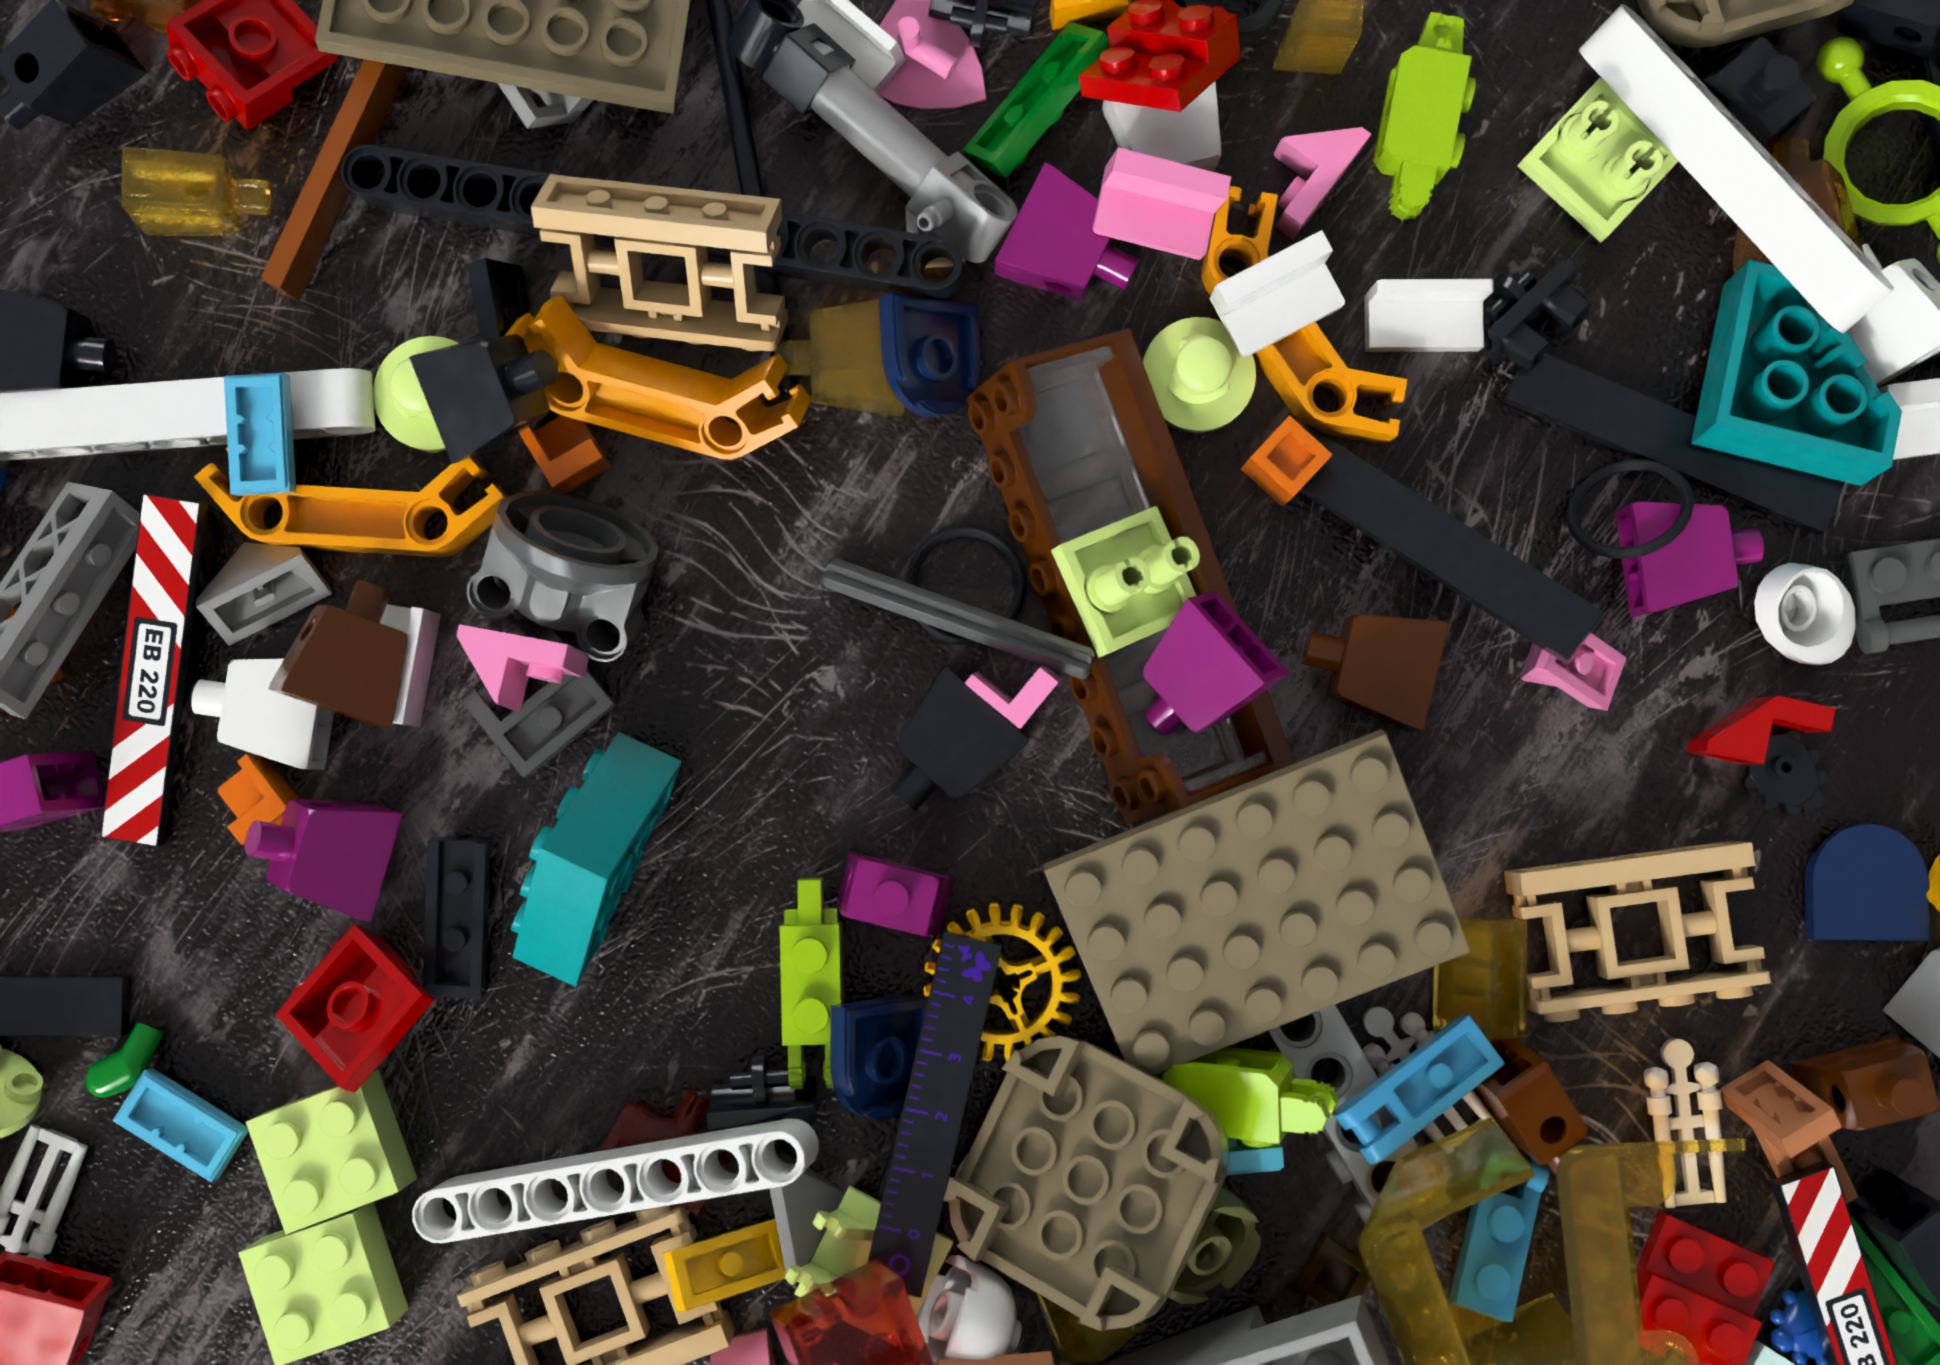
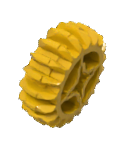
(1049, 960)

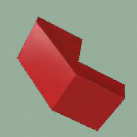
(1746, 732)

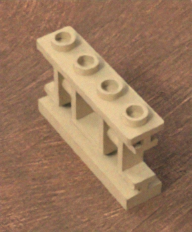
(666, 224)
(1631, 884)
(580, 1265)

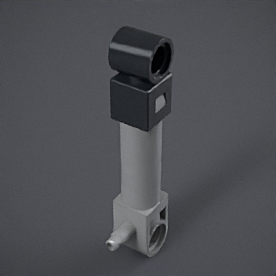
(817, 77)

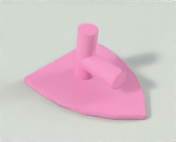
(939, 65)

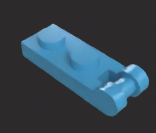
(1420, 1087)
(1497, 1249)

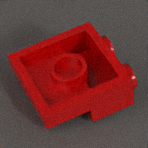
(246, 54)
(1163, 55)
(355, 1006)
(1701, 1289)

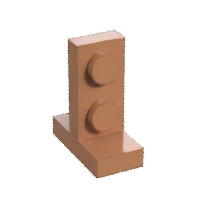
(1787, 1121)

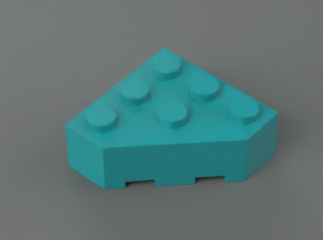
(1791, 386)
(590, 856)

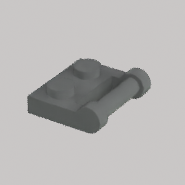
(1893, 577)
(546, 719)

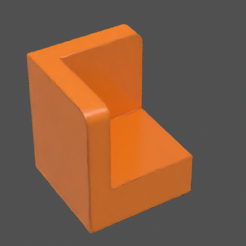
(566, 452)
(1286, 461)
(255, 794)

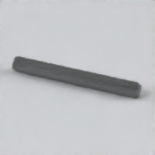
(959, 618)

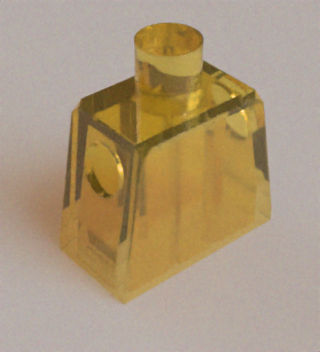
(187, 193)
(843, 359)

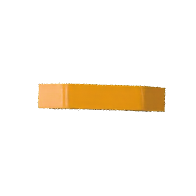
(1305, 357)
(658, 396)
(363, 517)

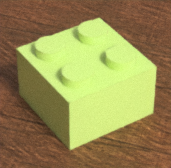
(331, 1153)
(324, 1284)

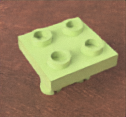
(1598, 161)
(1127, 579)

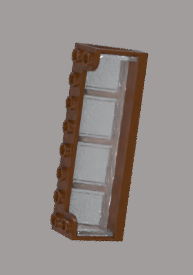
(1077, 449)

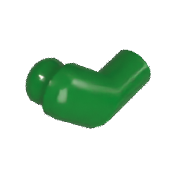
(123, 1068)

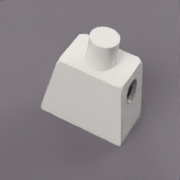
(1180, 137)
(1903, 325)
(264, 719)

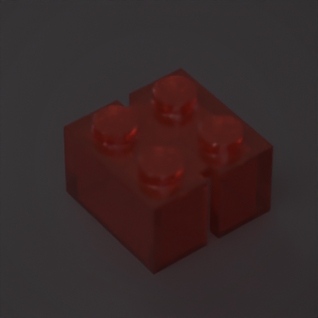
(858, 1324)

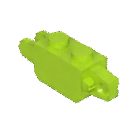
(1422, 114)
(810, 977)
(1255, 1094)

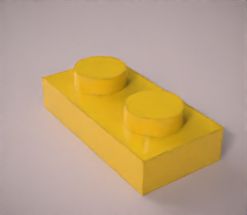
(725, 1265)

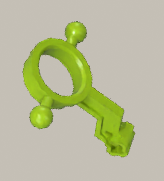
(1841, 63)

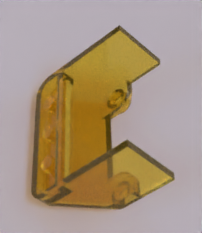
(1595, 1199)
(1404, 1278)

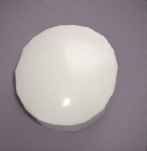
(1805, 613)

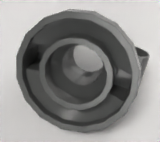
(567, 569)

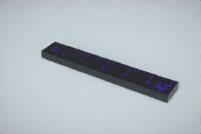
(934, 1107)

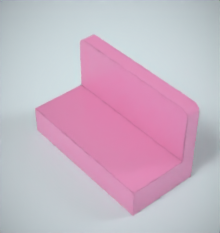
(1159, 203)
(1025, 703)

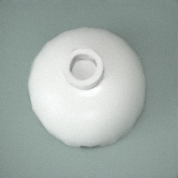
(969, 1313)

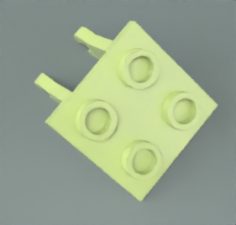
(848, 1247)

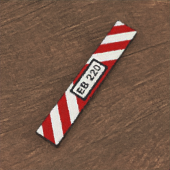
(154, 669)
(1832, 1267)

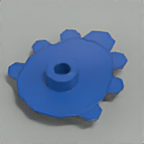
(1797, 1330)

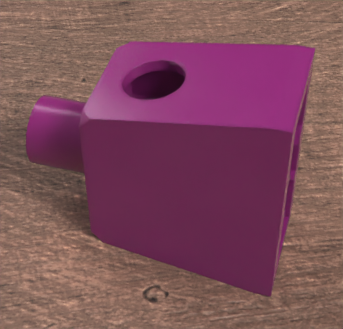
(1056, 244)
(1689, 567)
(1207, 667)
(71, 785)
(328, 852)
(894, 895)

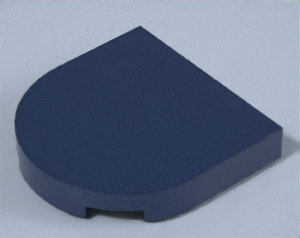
(929, 352)
(1866, 887)
(875, 1052)

